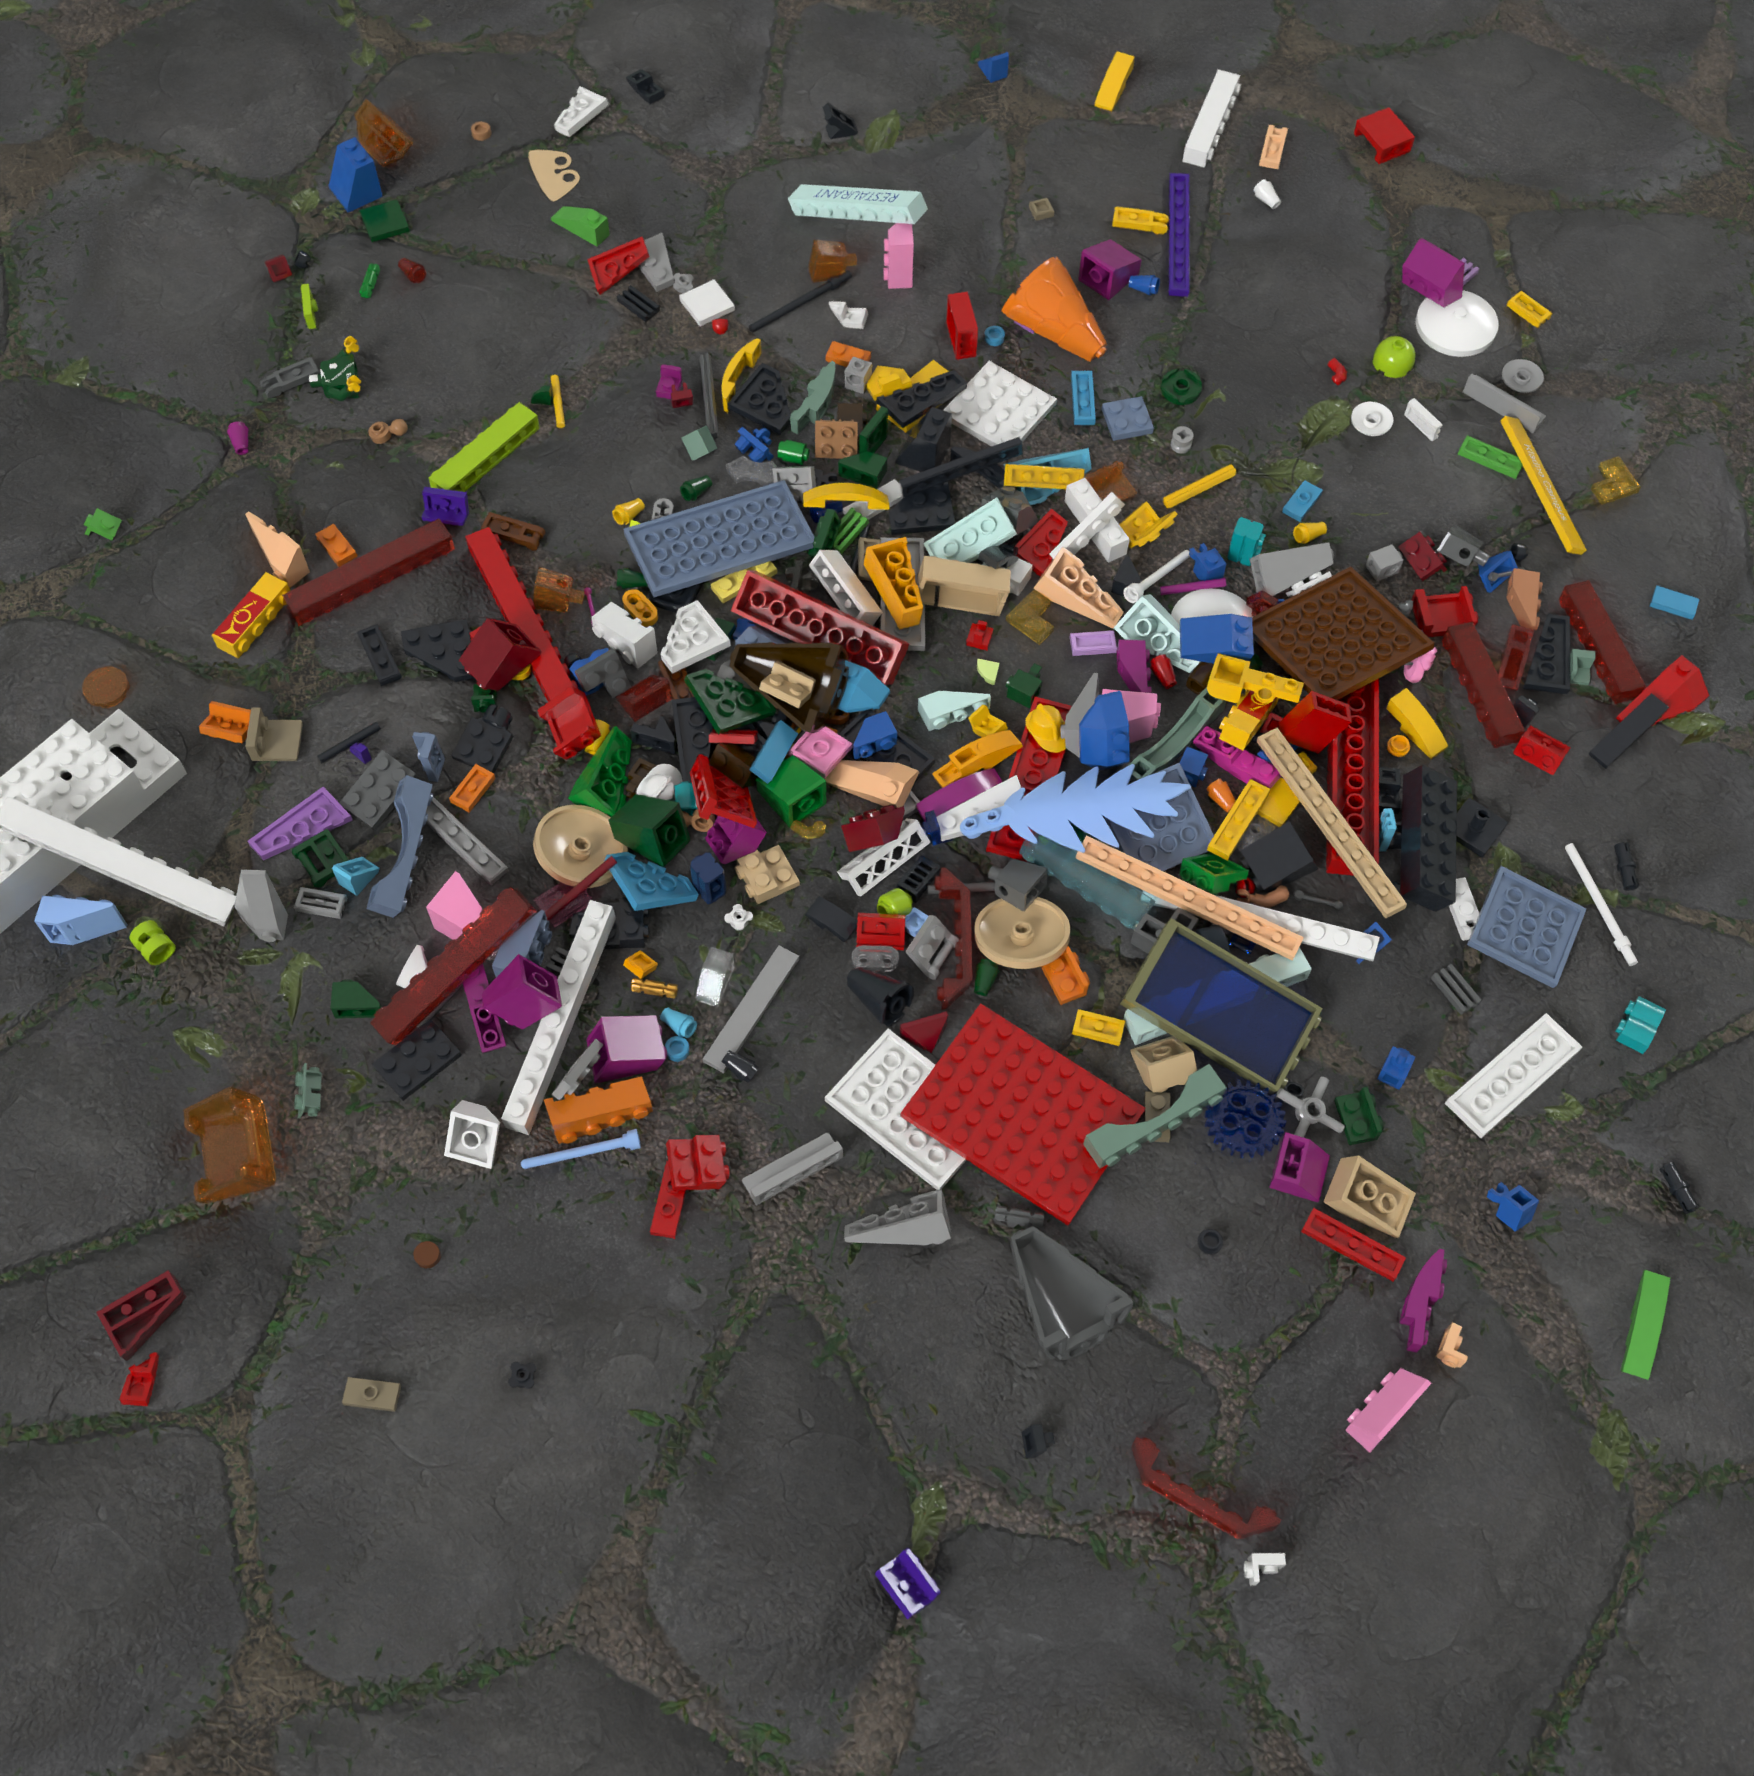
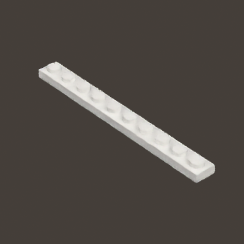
(1314, 932)

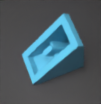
(355, 874)

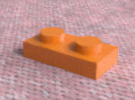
(842, 354)
(336, 545)
(472, 788)

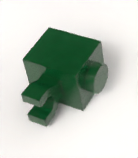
(1025, 686)

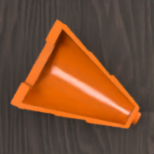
(1056, 310)

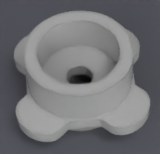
(683, 282)

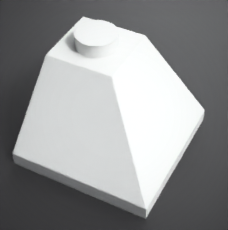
(472, 1134)

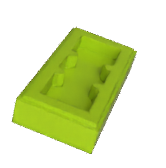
(309, 306)

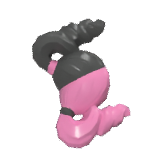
(1415, 669)

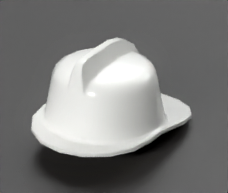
(660, 782)

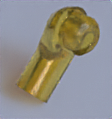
(809, 832)

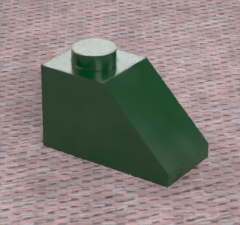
(864, 468)
(352, 1001)

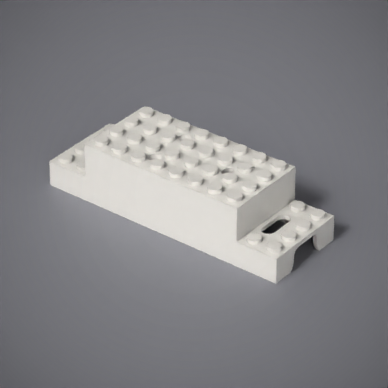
(98, 796)

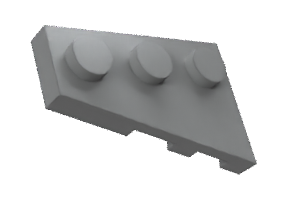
(657, 266)
(578, 1070)

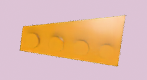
(895, 580)

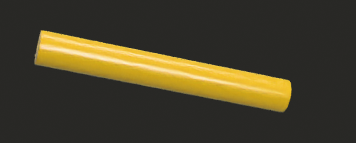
(557, 401)

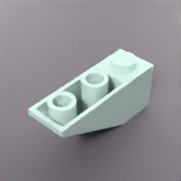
(947, 707)

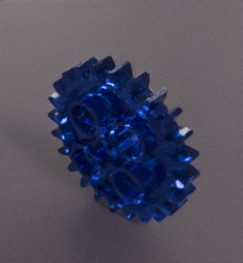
(1237, 1138)

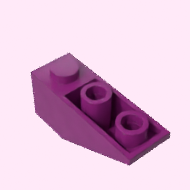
(1132, 664)

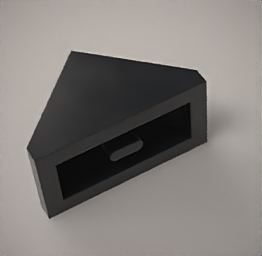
(1125, 576)

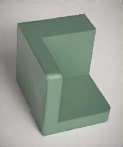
(699, 442)
(1580, 666)

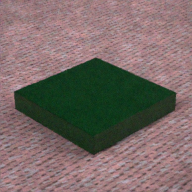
(384, 220)
(875, 432)

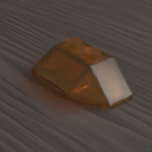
(381, 134)

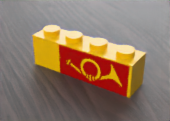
(251, 615)
(1245, 720)

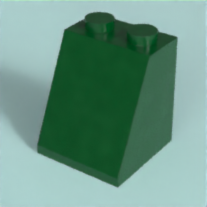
(651, 828)

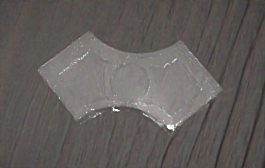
(746, 470)

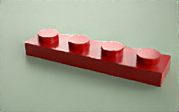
(1353, 1244)

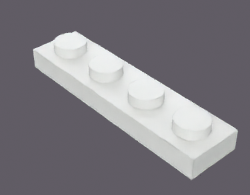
(1090, 525)

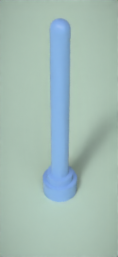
(629, 1140)

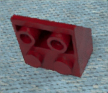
(873, 828)

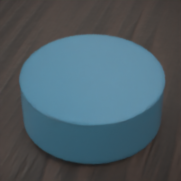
(994, 335)
(677, 1048)

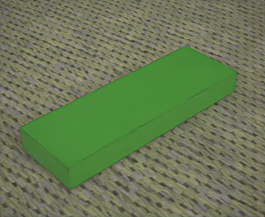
(1490, 457)

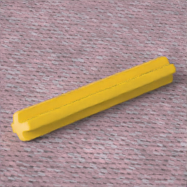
(1199, 486)

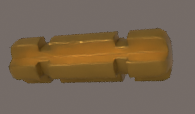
(654, 987)

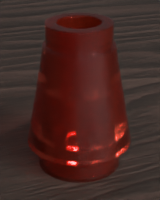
(412, 270)

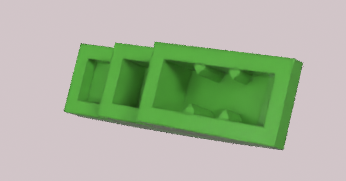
(1646, 1324)

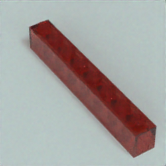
(368, 572)
(453, 966)

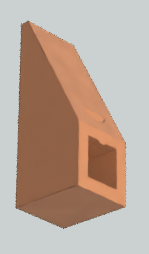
(1523, 597)

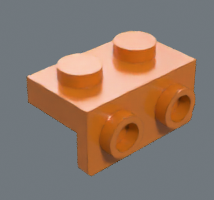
(226, 722)

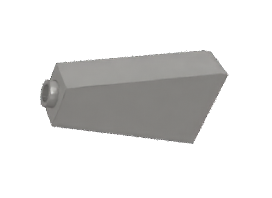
(1284, 568)

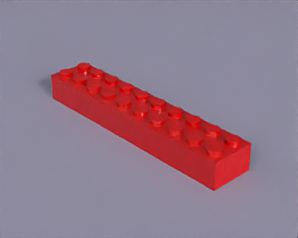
(1355, 774)

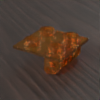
(1110, 480)

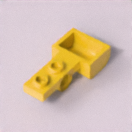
(1233, 675)

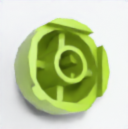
(1394, 356)

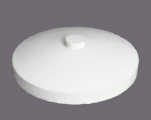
(1459, 328)
(1210, 602)

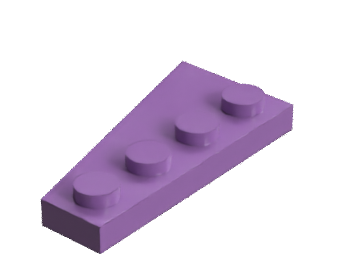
(299, 824)

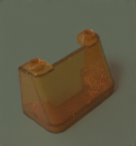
(232, 1144)

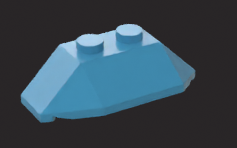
(862, 690)

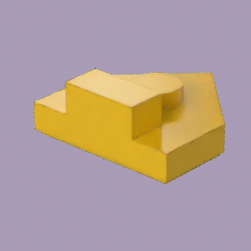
(886, 380)

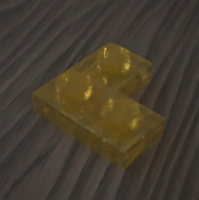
(1618, 481)
(1027, 617)

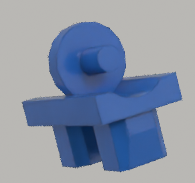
(747, 440)

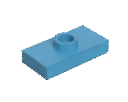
(1302, 501)

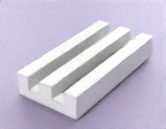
(1423, 419)

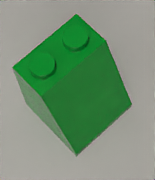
(794, 791)

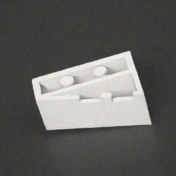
(625, 635)

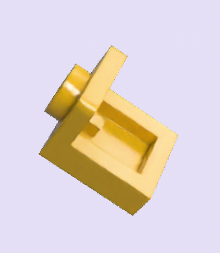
(984, 723)

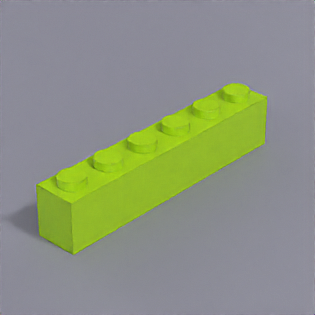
(486, 450)

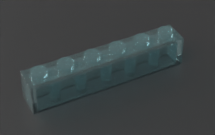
(1096, 886)

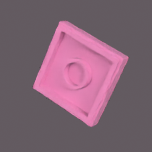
(821, 750)

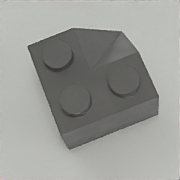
(1015, 506)

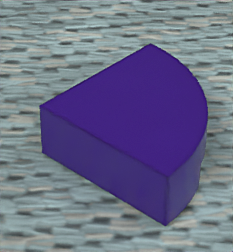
(361, 752)

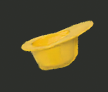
(1045, 727)

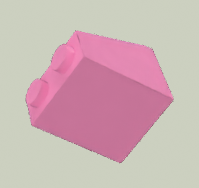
(1141, 712)
(453, 907)

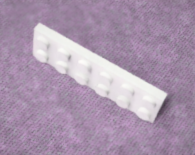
(1513, 1075)

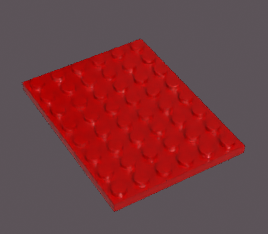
(1019, 1112)

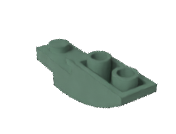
(818, 400)

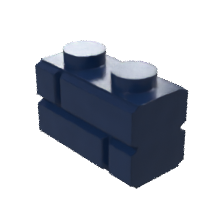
(708, 878)

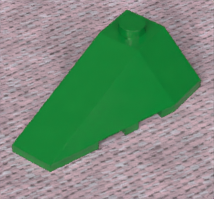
(604, 776)

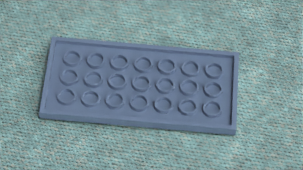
(719, 538)

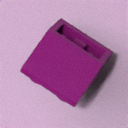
(733, 840)
(1299, 1167)

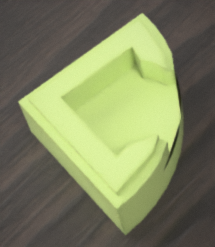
(988, 670)

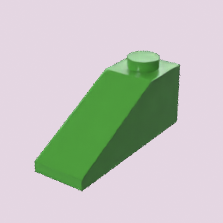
(583, 223)

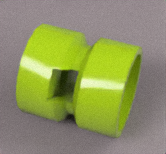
(152, 942)

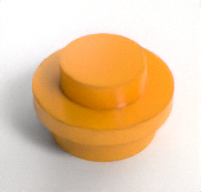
(1398, 746)

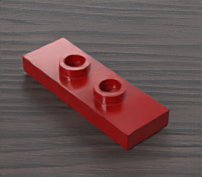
(668, 1208)

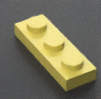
(729, 586)

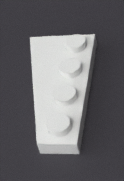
(993, 798)

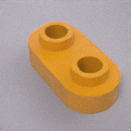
(642, 607)

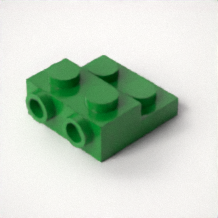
(1211, 872)

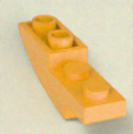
(979, 754)

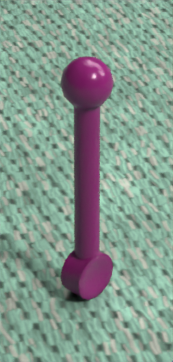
(588, 591)

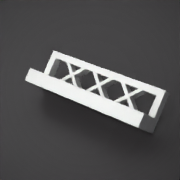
(871, 855)

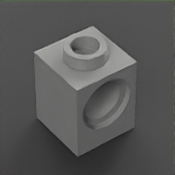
(857, 374)
(1384, 562)

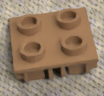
(835, 438)

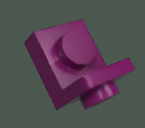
(669, 376)

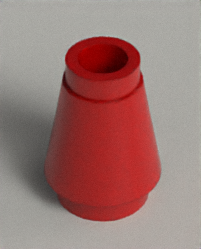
(1163, 669)

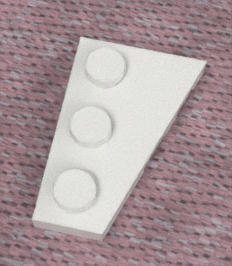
(580, 112)

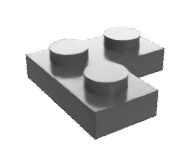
(604, 669)

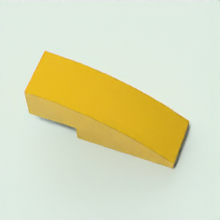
(1114, 81)
(1417, 723)

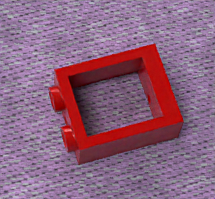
(961, 325)

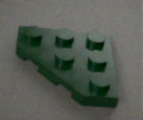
(727, 701)

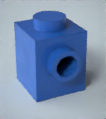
(1193, 765)

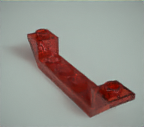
(953, 888)
(1259, 1522)

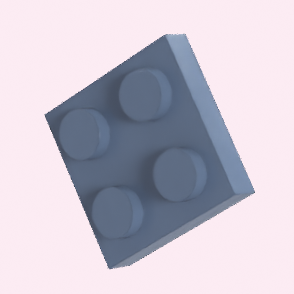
(1127, 418)

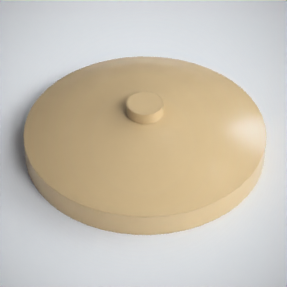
(574, 843)
(1021, 937)

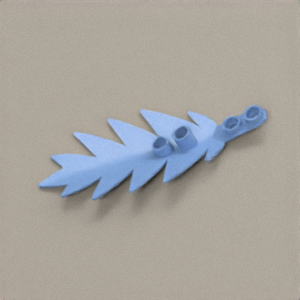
(1050, 809)

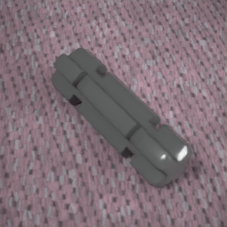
(1019, 1216)

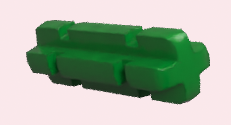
(369, 280)

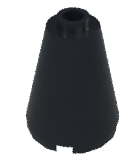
(881, 994)

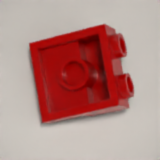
(697, 1163)

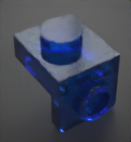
(932, 828)

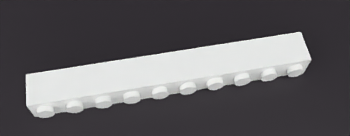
(116, 861)
(556, 1027)

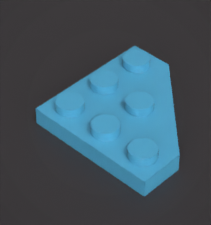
(649, 884)

